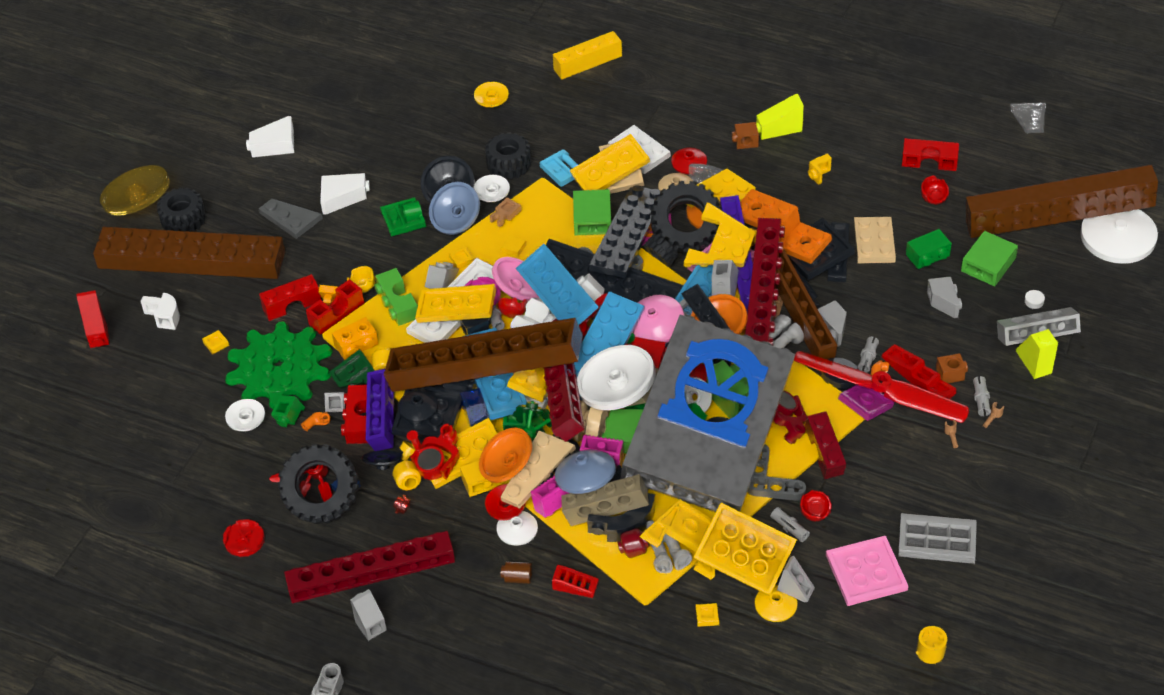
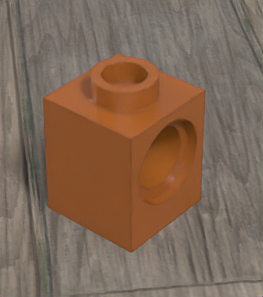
(746, 135)
(951, 368)

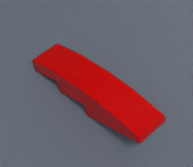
(916, 372)

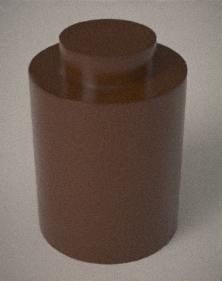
(517, 572)

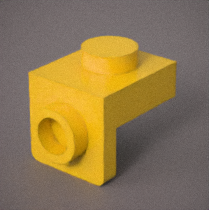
(818, 167)

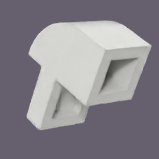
(163, 309)

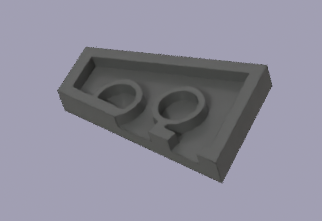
(290, 217)

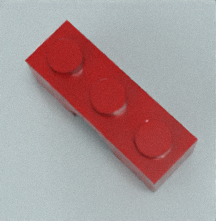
(943, 152)
(276, 299)
(324, 316)
(355, 424)

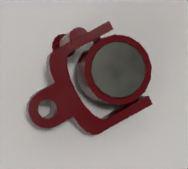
(795, 425)

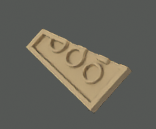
(544, 458)

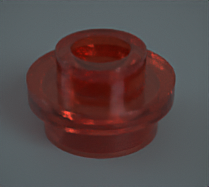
(401, 504)

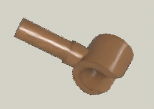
(995, 413)
(951, 430)

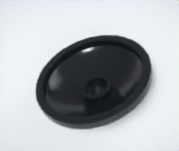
(445, 171)

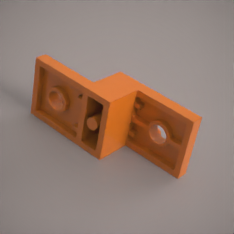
(795, 231)

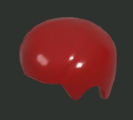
(934, 190)
(511, 307)
(815, 505)

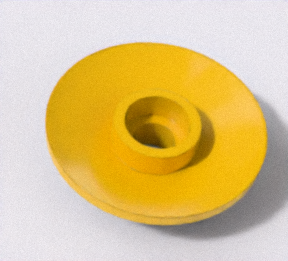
(491, 94)
(775, 610)

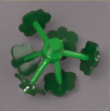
(524, 415)

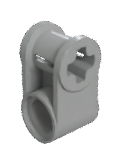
(328, 685)

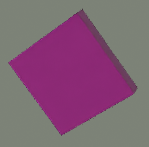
(865, 401)

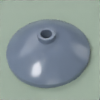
(447, 204)
(585, 471)

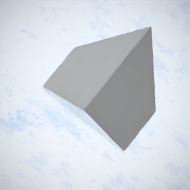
(795, 581)

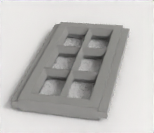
(937, 538)

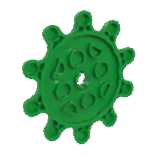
(298, 367)

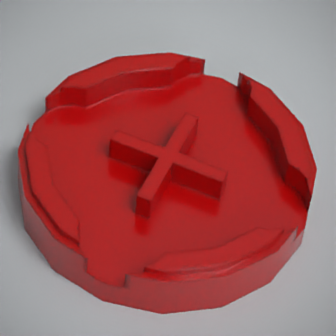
(243, 538)

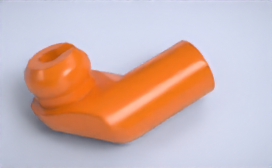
(880, 366)
(316, 418)

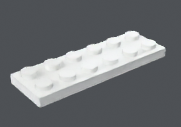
(444, 329)

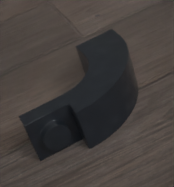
(615, 525)

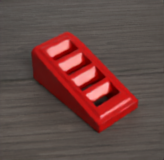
(565, 586)

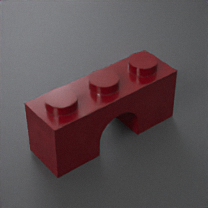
(829, 451)

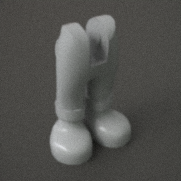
(793, 334)
(662, 562)

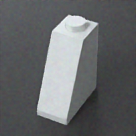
(272, 139)
(342, 191)

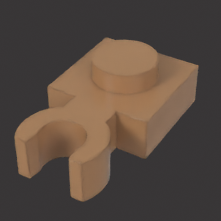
(505, 210)

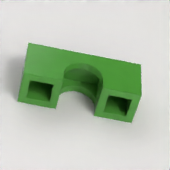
(390, 286)

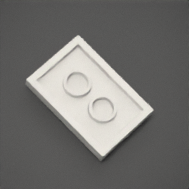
(654, 150)

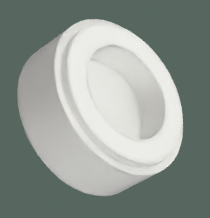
(1034, 299)

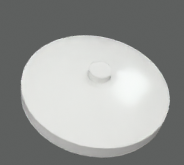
(1120, 236)
(616, 377)

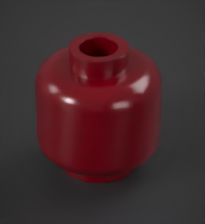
(632, 543)

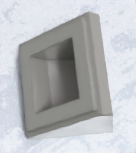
(334, 401)

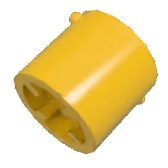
(931, 644)

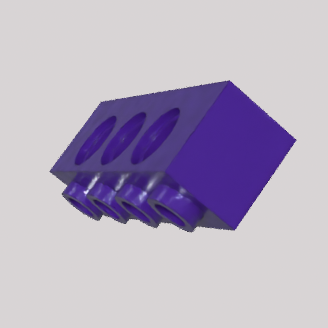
(379, 412)

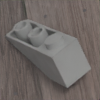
(724, 277)

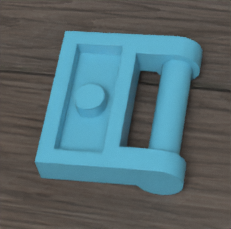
(557, 169)

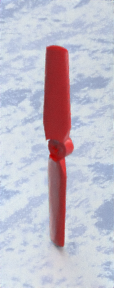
(895, 390)

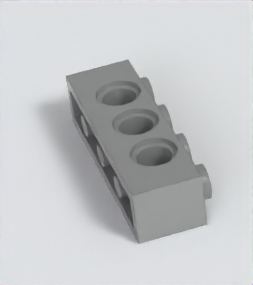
(1018, 329)

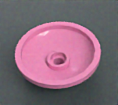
(510, 280)
(661, 323)

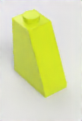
(781, 118)
(1039, 353)

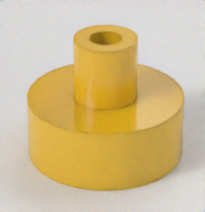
(407, 449)

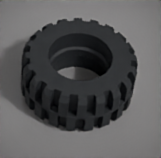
(673, 197)
(295, 468)

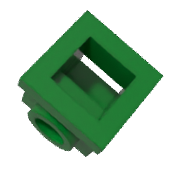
(287, 410)

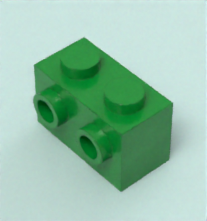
(928, 249)

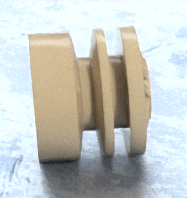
(593, 422)

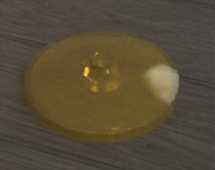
(134, 190)

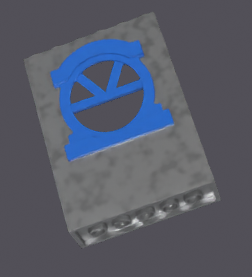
(697, 457)

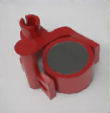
(429, 456)

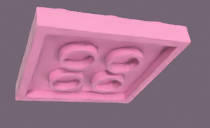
(866, 570)

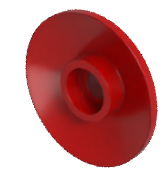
(686, 156)
(496, 508)

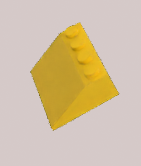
(745, 549)

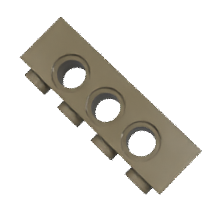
(606, 501)

